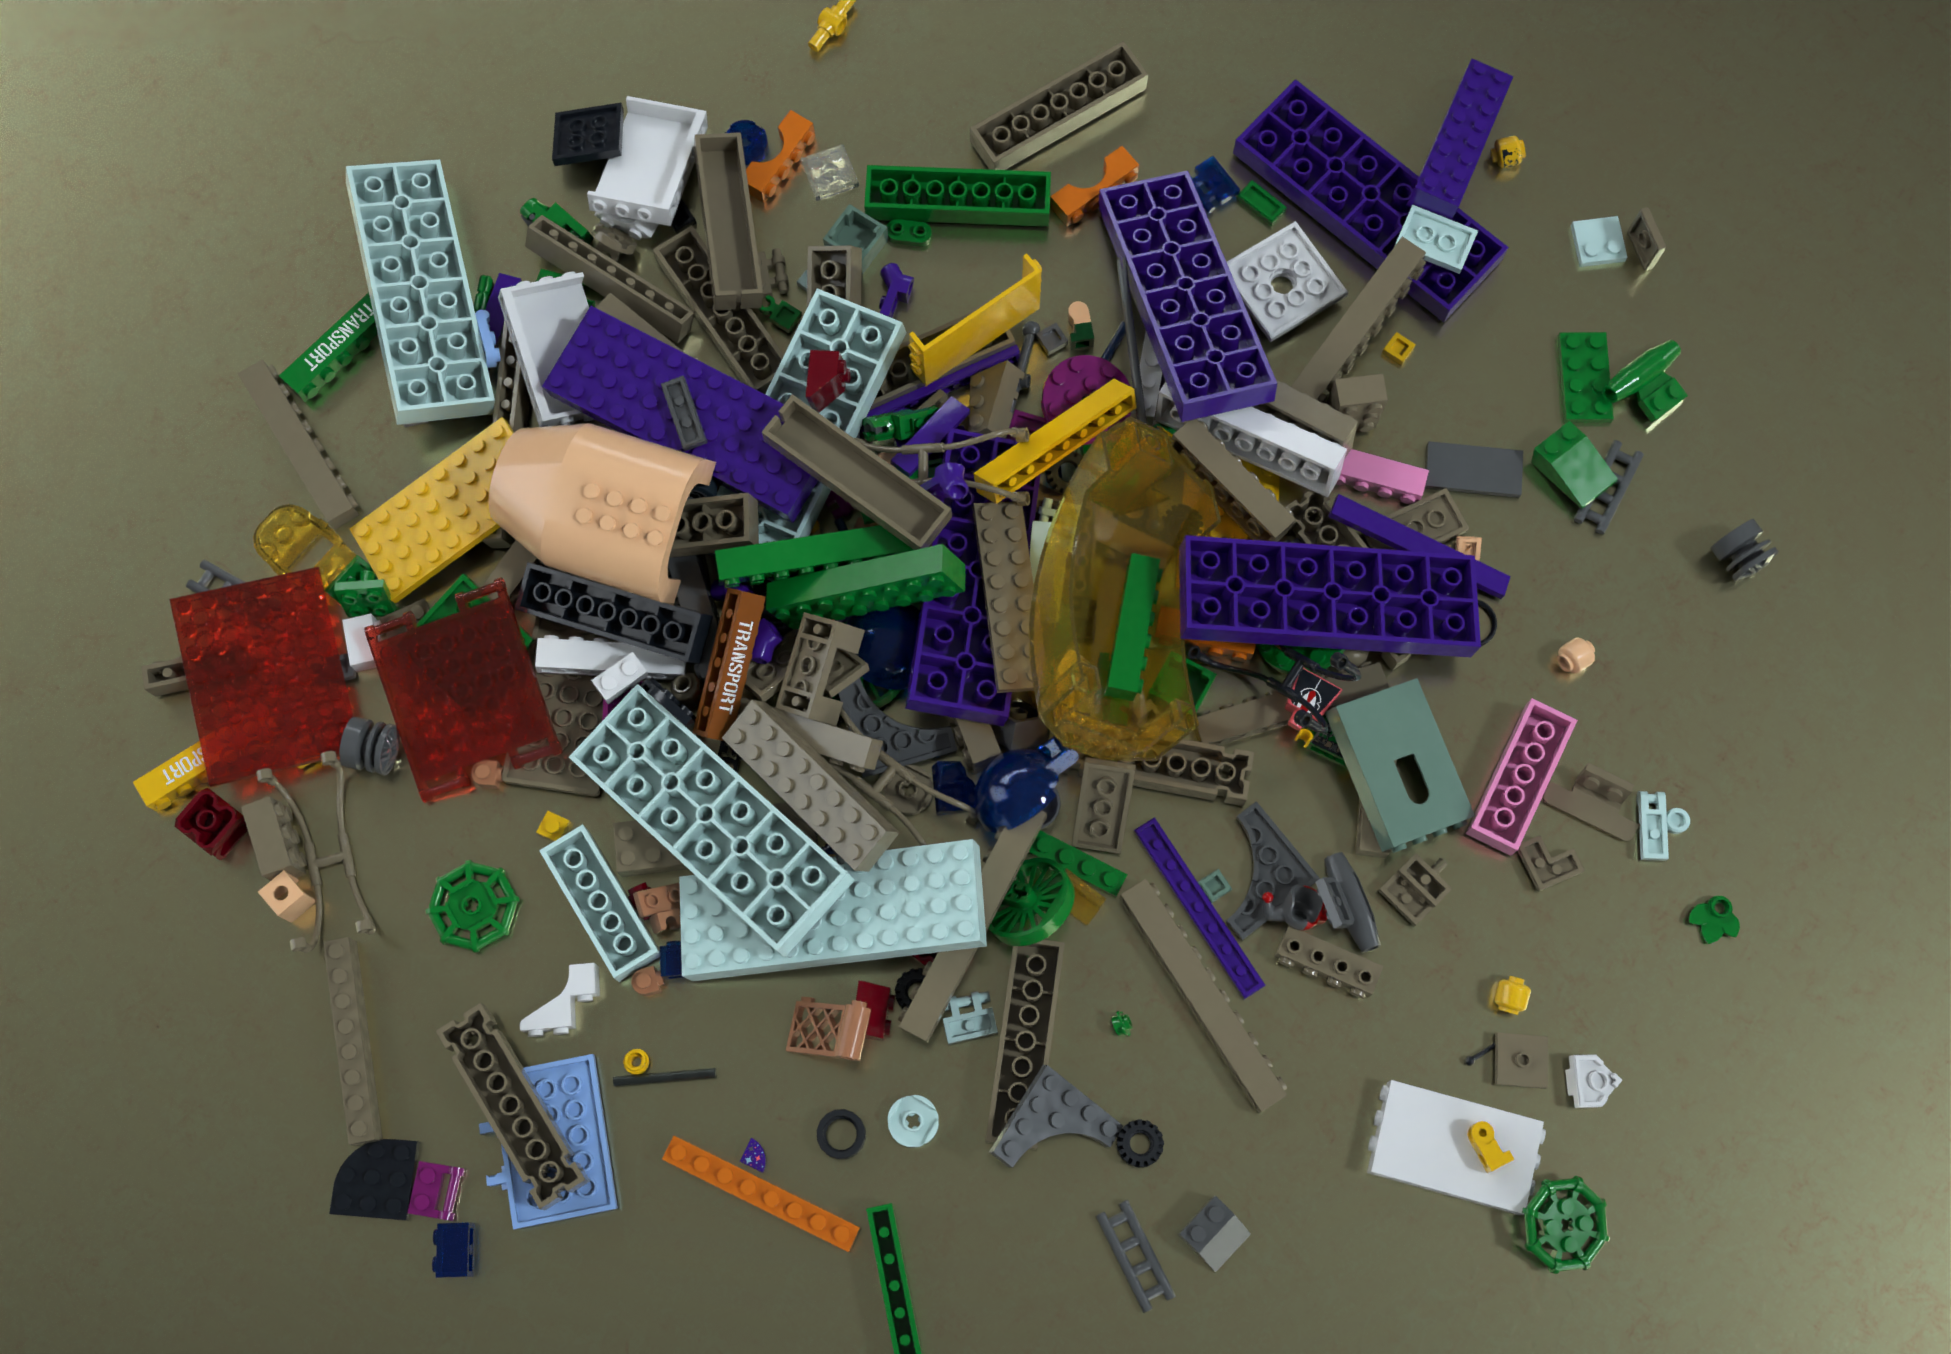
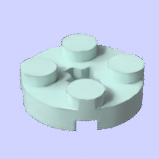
(927, 1117)

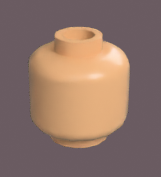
(1576, 655)

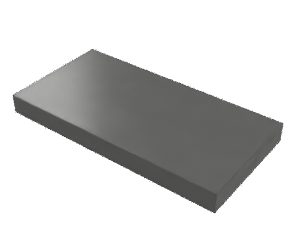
(1474, 469)

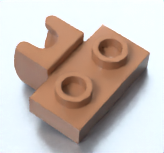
(662, 905)

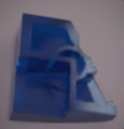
(952, 780)

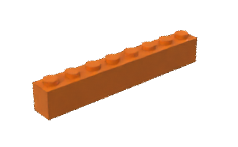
(761, 1193)

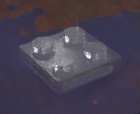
(829, 172)

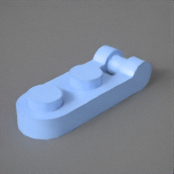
(488, 340)

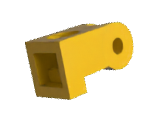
(1486, 1147)

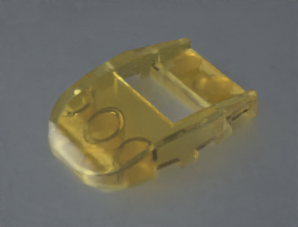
(287, 535)

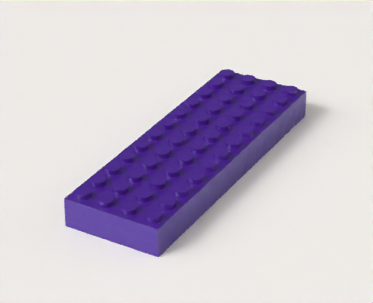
(1354, 190)
(1187, 297)
(617, 380)
(1328, 596)
(952, 646)

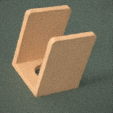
(294, 904)

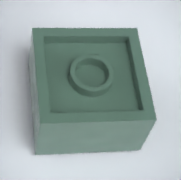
(860, 231)

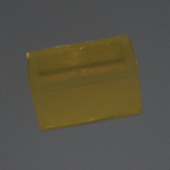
(1086, 901)

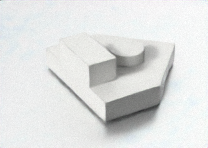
(1589, 1081)

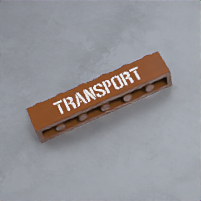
(729, 663)

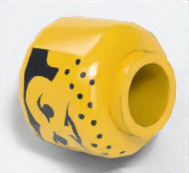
(1508, 151)

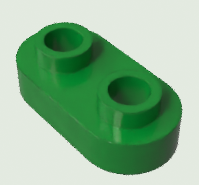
(908, 234)

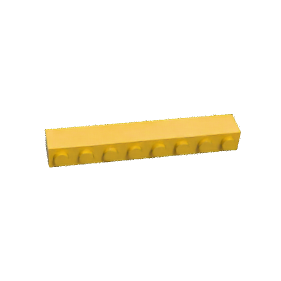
(1057, 439)

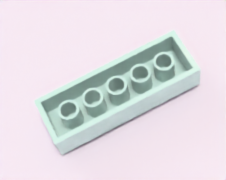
(600, 903)

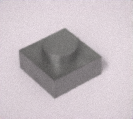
(1052, 339)

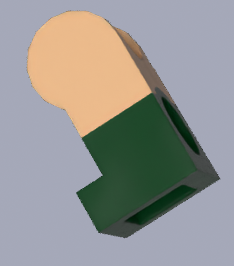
(1082, 327)

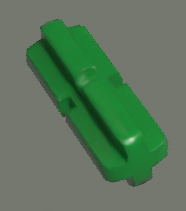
(484, 290)

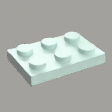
(1442, 239)

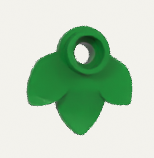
(1714, 923)

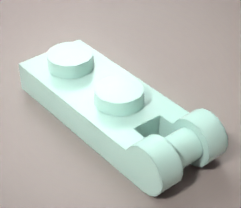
(1653, 826)

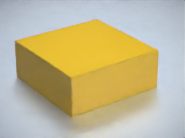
(1398, 348)

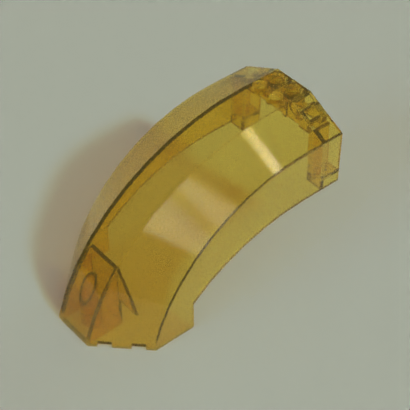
(1121, 500)

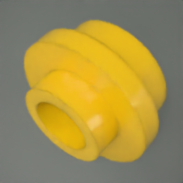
(631, 1056)

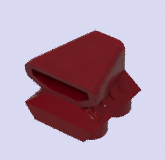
(211, 823)

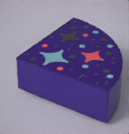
(754, 1156)

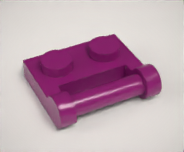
(428, 1189)

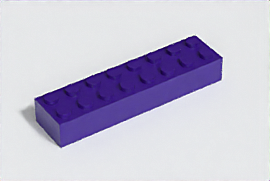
(1460, 139)

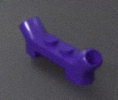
(898, 287)
(948, 482)
(768, 634)

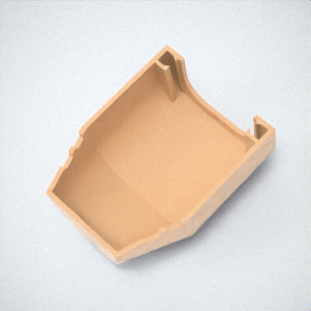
(596, 503)

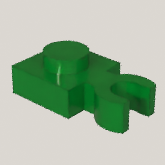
(782, 315)

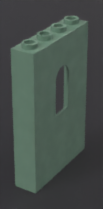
(1384, 729)

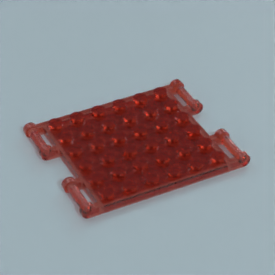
(462, 690)

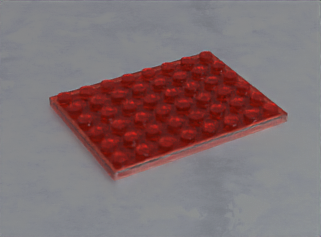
(262, 674)

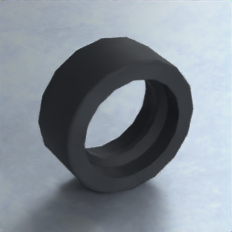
(860, 1132)

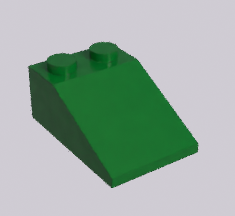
(1573, 465)

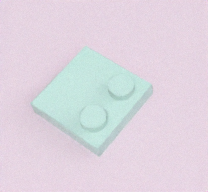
(1598, 241)

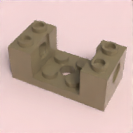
(817, 643)

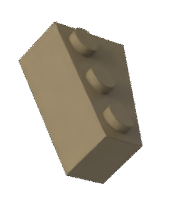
(992, 397)

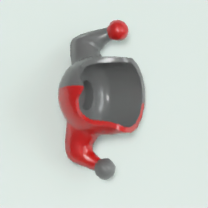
(1300, 909)

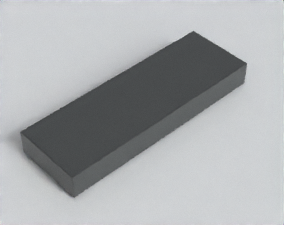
(684, 413)

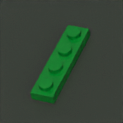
(1079, 863)

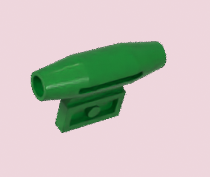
(1646, 377)

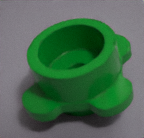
(1122, 1023)

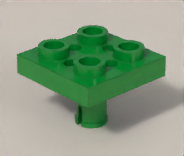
(365, 596)

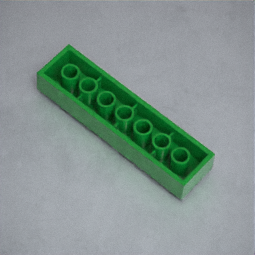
(958, 195)
(803, 555)
(867, 586)

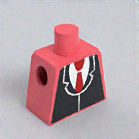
(1316, 691)

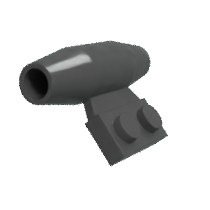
(1347, 902)

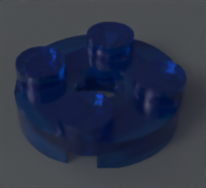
(757, 136)

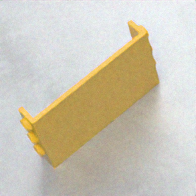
(978, 328)

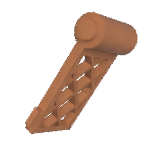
(849, 1032)

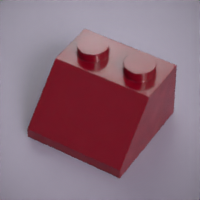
(825, 378)
(880, 1002)

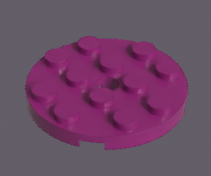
(1075, 379)

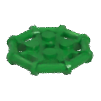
(486, 909)
(1579, 1226)

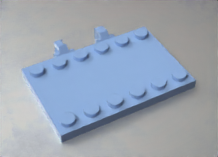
(575, 1102)

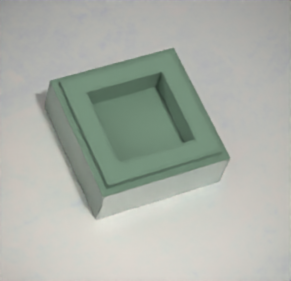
(1215, 886)

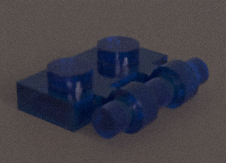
(1217, 182)

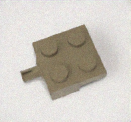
(1416, 888)

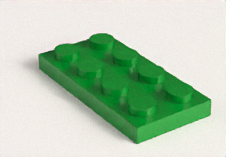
(1583, 377)

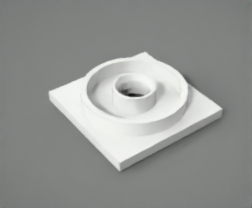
(1290, 256)

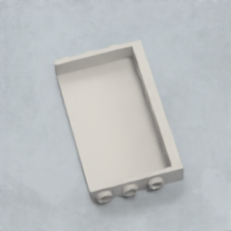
(653, 163)
(540, 324)
(1426, 1145)

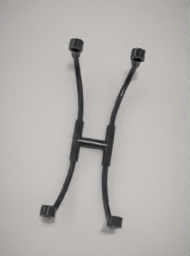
(1301, 717)

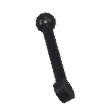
(1470, 1060)

